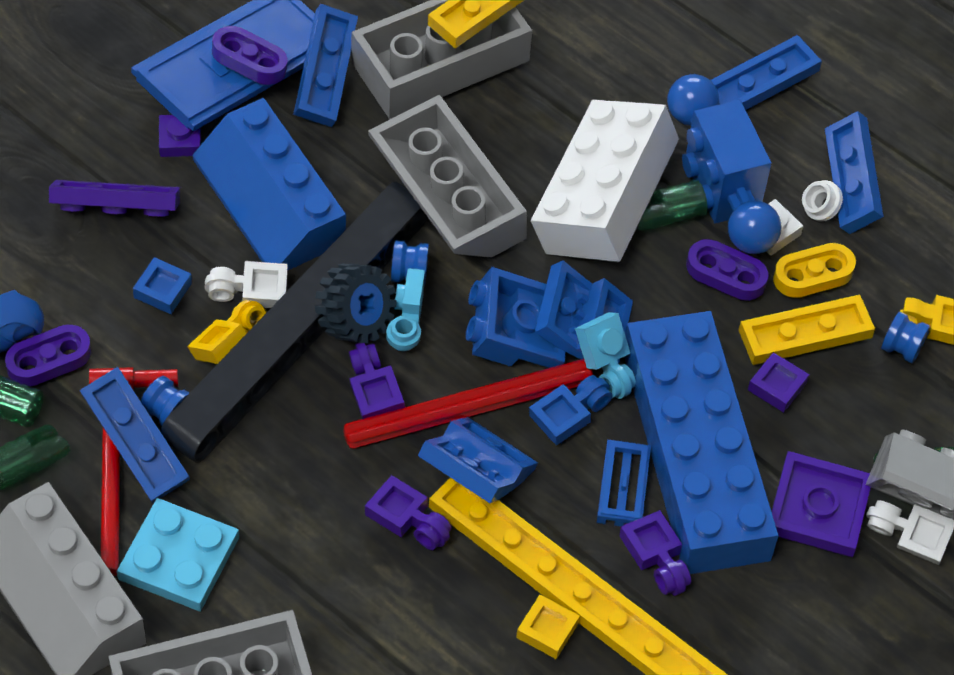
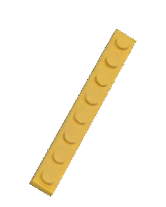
(569, 584)

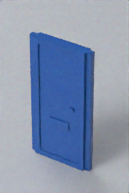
(199, 87)

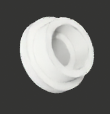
(814, 197)

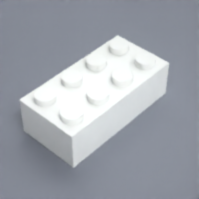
(605, 180)

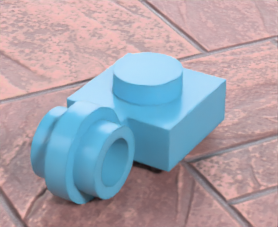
(409, 300)
(602, 345)

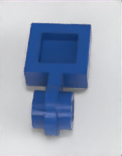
(564, 414)

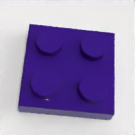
(820, 503)

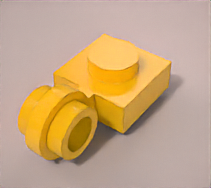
(223, 335)

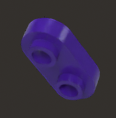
(249, 55)
(727, 269)
(47, 355)

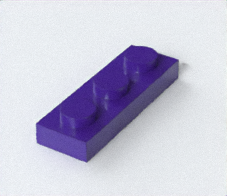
(114, 197)

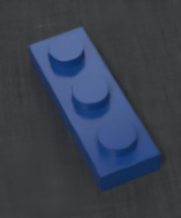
(325, 65)
(768, 73)
(854, 172)
(135, 434)

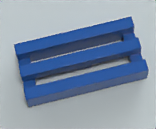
(619, 514)

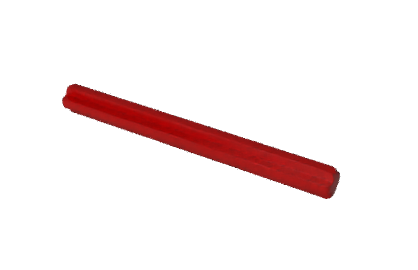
(464, 404)

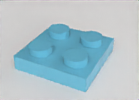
(178, 554)

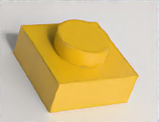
(548, 626)

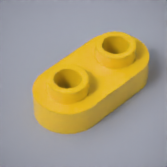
(811, 270)

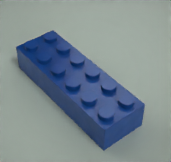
(699, 443)

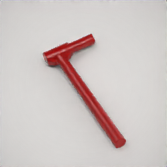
(111, 466)

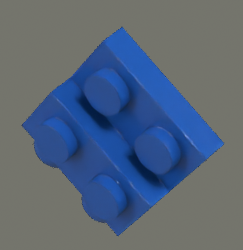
(507, 320)

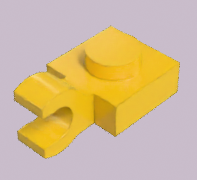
(937, 315)

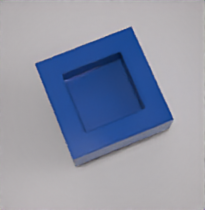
(162, 285)

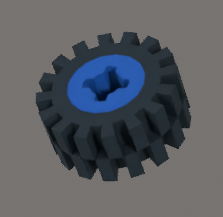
(345, 314)

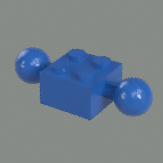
(727, 162)

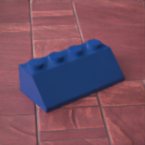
(270, 187)

